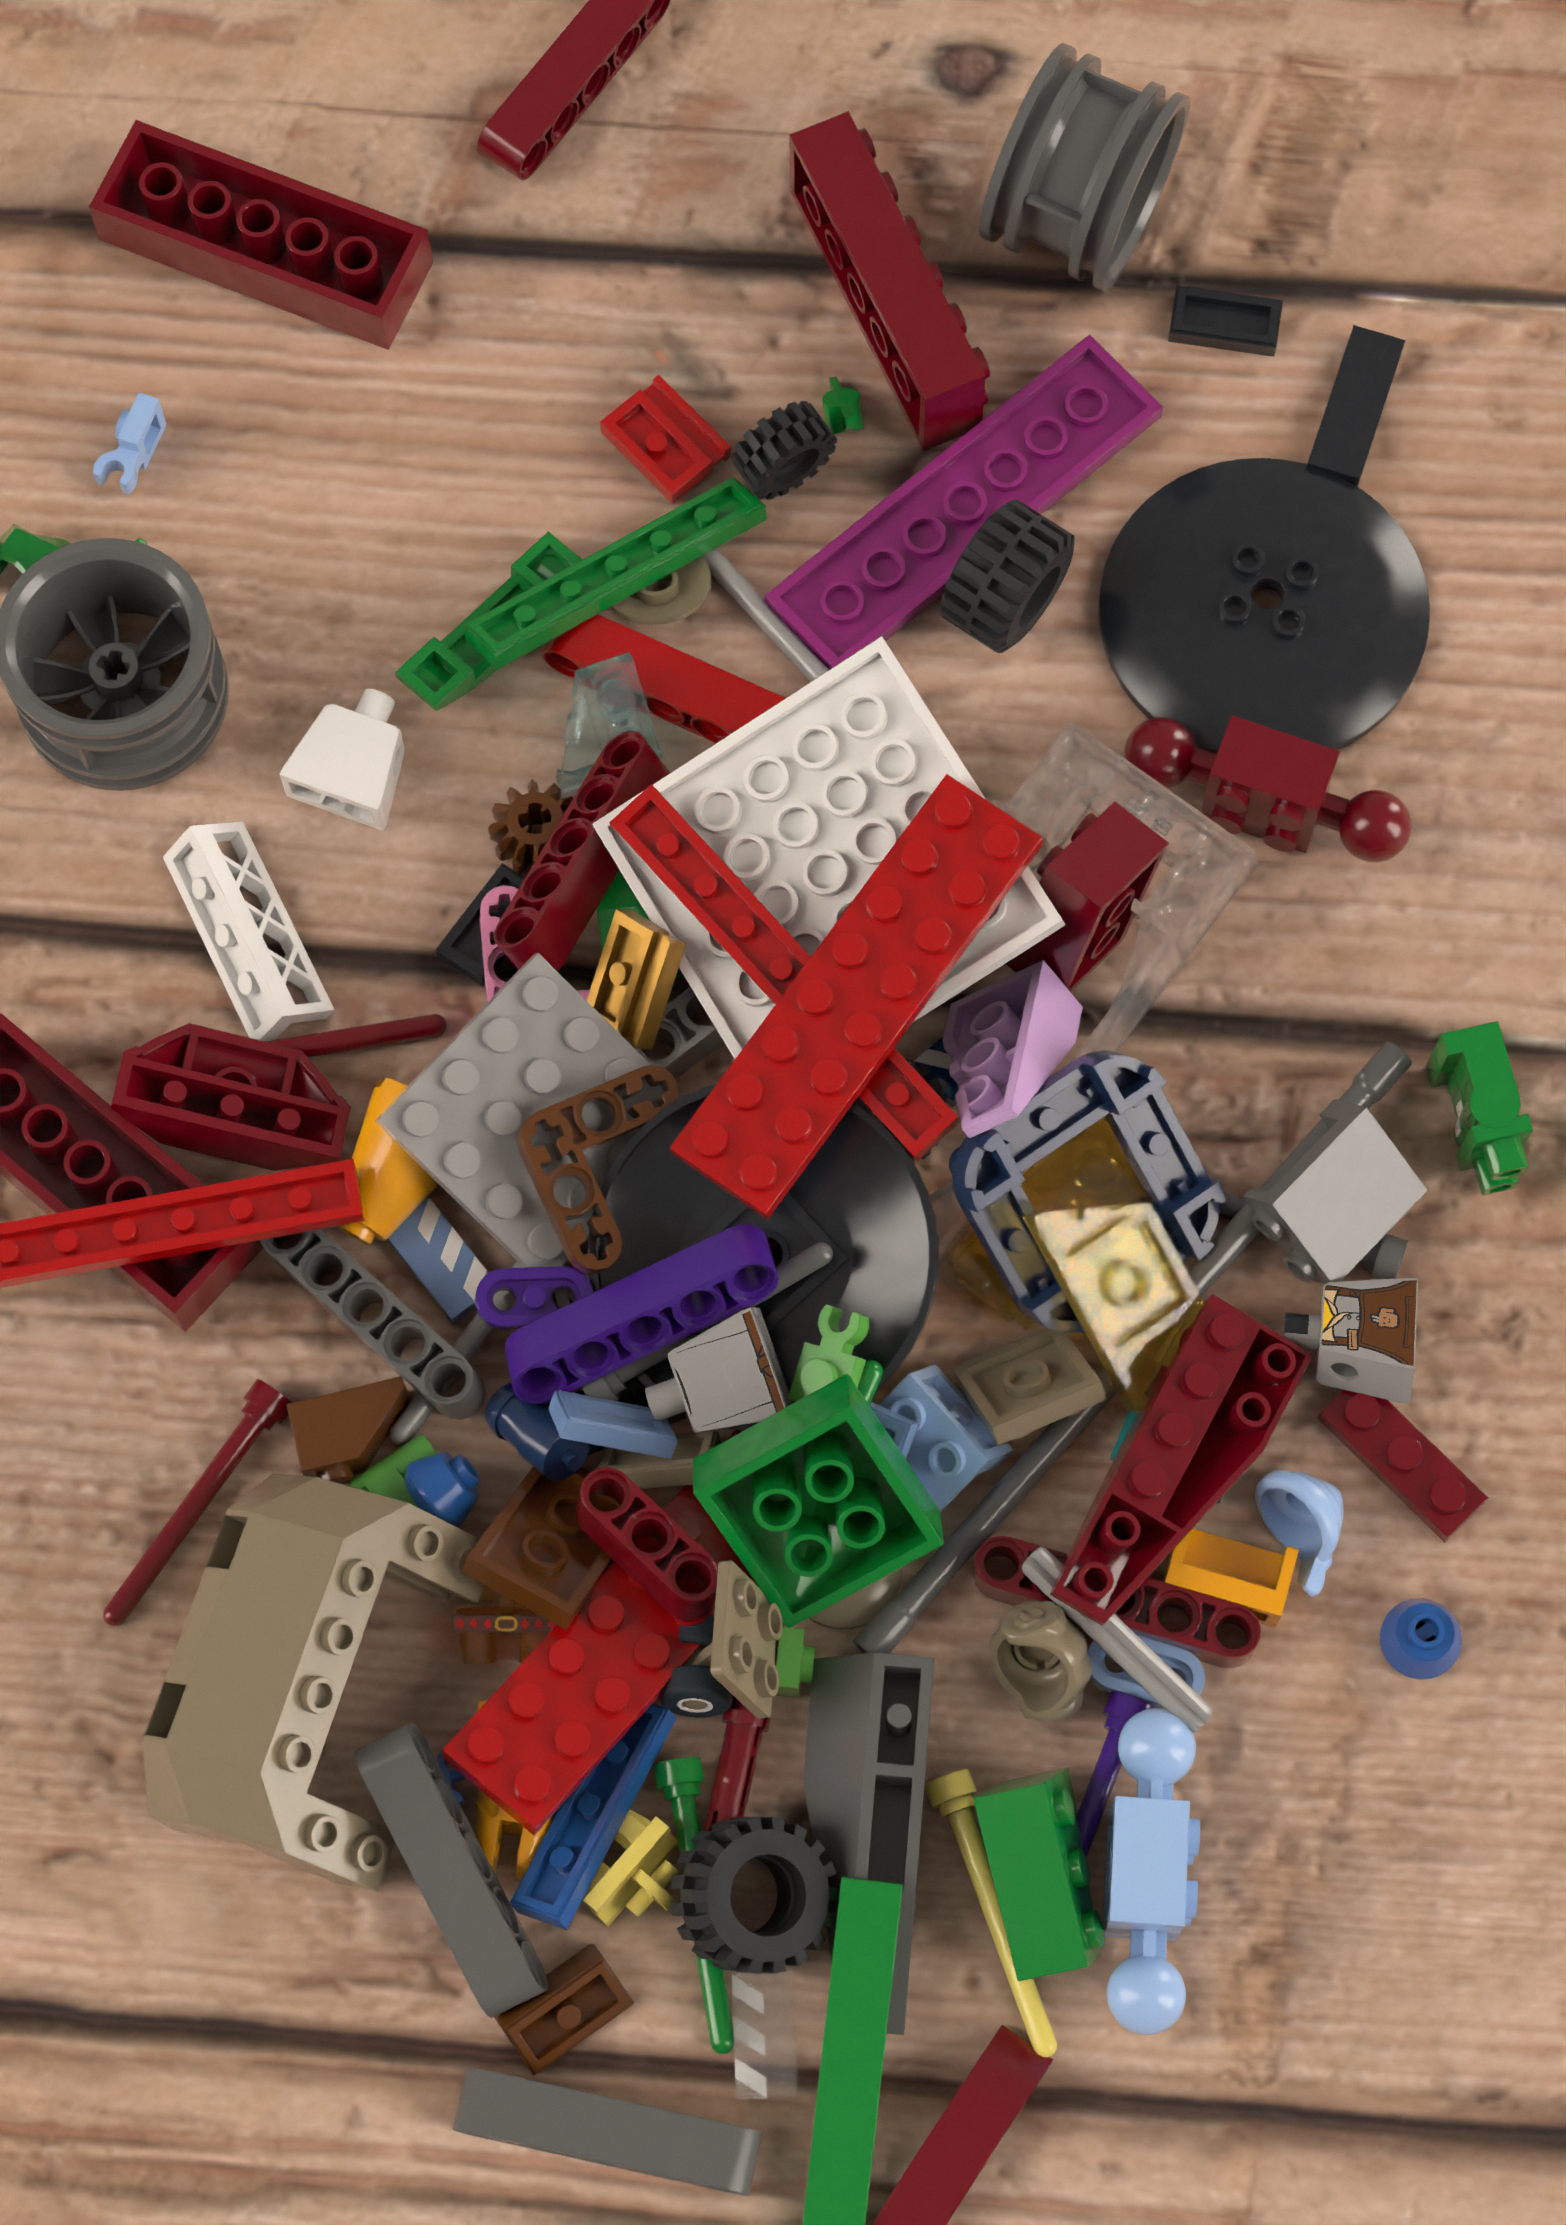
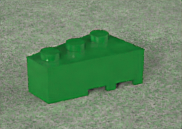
(1040, 1874)

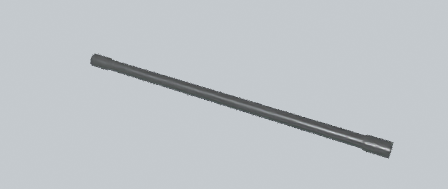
(899, 1615)

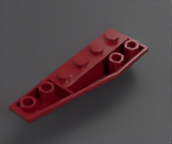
(1181, 1454)

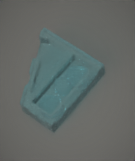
(605, 704)

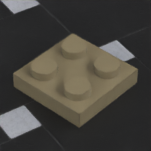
(1028, 1384)

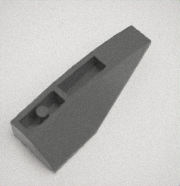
(869, 1781)

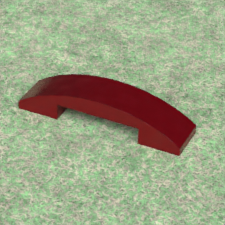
(966, 2133)

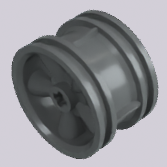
(1083, 166)
(135, 727)

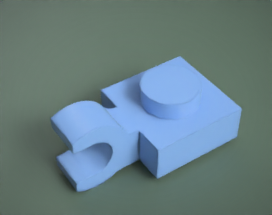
(137, 435)

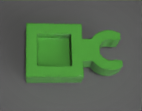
(833, 1357)

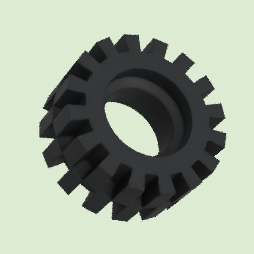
(784, 450)

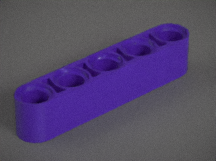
(641, 1313)

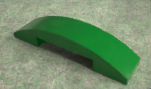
(453, 667)

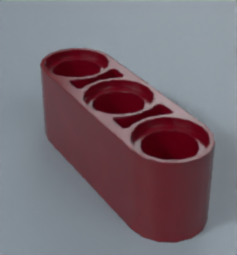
(643, 1517)

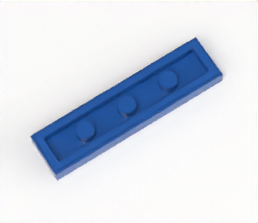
(589, 1824)

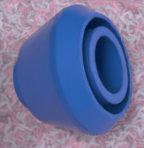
(443, 1486)
(1407, 1647)

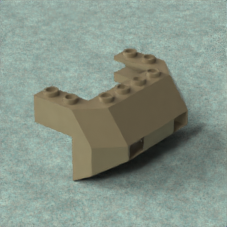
(270, 1662)

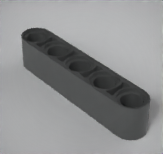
(388, 1332)
(451, 1870)
(607, 2131)

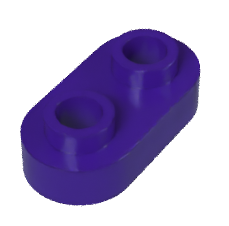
(532, 1293)

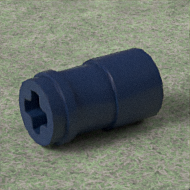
(534, 1435)

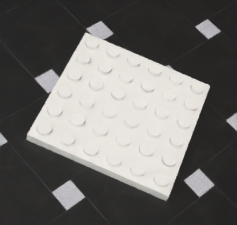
(805, 817)

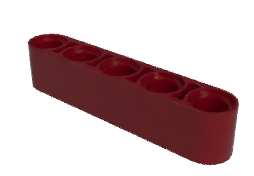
(566, 82)
(575, 864)
(1203, 1611)

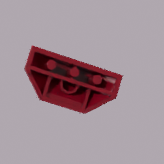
(232, 1099)

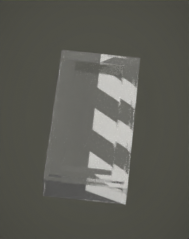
(764, 2035)

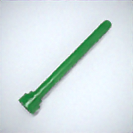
(680, 1784)

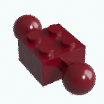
(1271, 787)

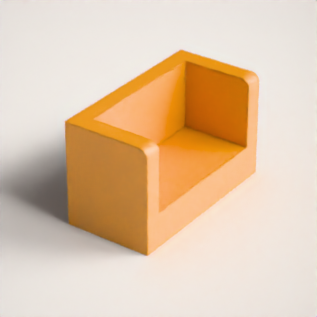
(1234, 1573)

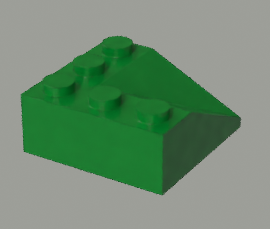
(817, 1501)

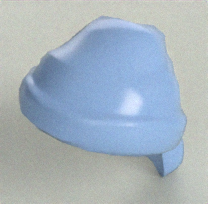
(1305, 1516)

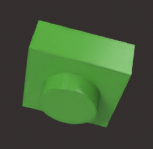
(794, 1662)

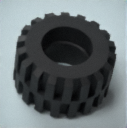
(1007, 576)
(800, 1904)

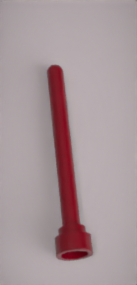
(366, 1035)
(263, 1409)

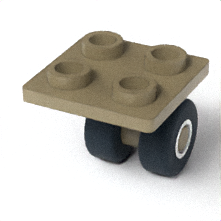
(733, 1653)

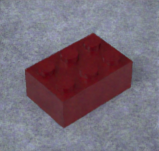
(1094, 891)

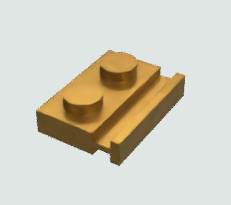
(635, 977)

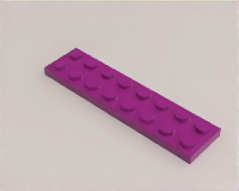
(908, 544)

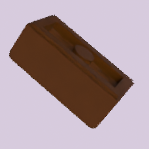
(578, 2002)

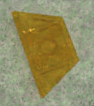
(1121, 1286)

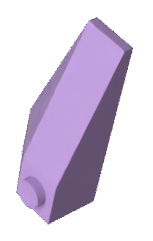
(1008, 1044)

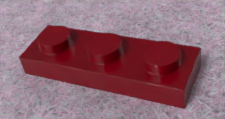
(1404, 1460)

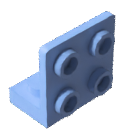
(950, 1438)

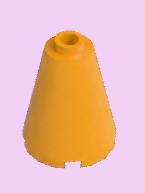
(387, 1176)

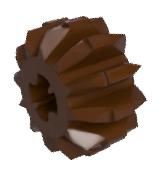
(516, 820)

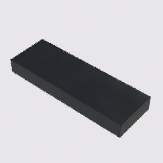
(1356, 404)

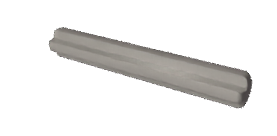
(1125, 1649)

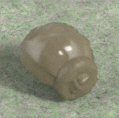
(1041, 1660)

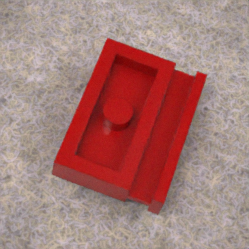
(665, 439)

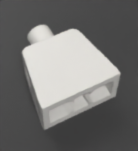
(349, 761)

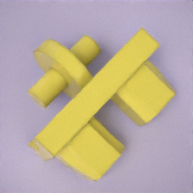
(639, 1872)

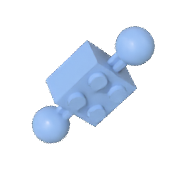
(1146, 1871)

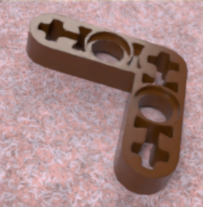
(577, 1138)

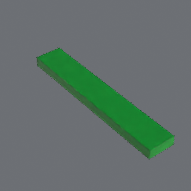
(614, 573)
(852, 2052)

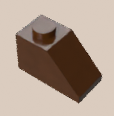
(345, 1428)

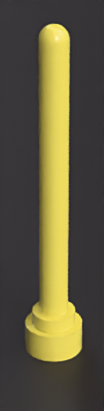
(954, 1800)

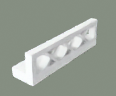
(235, 930)

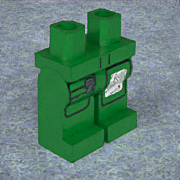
(1485, 1104)

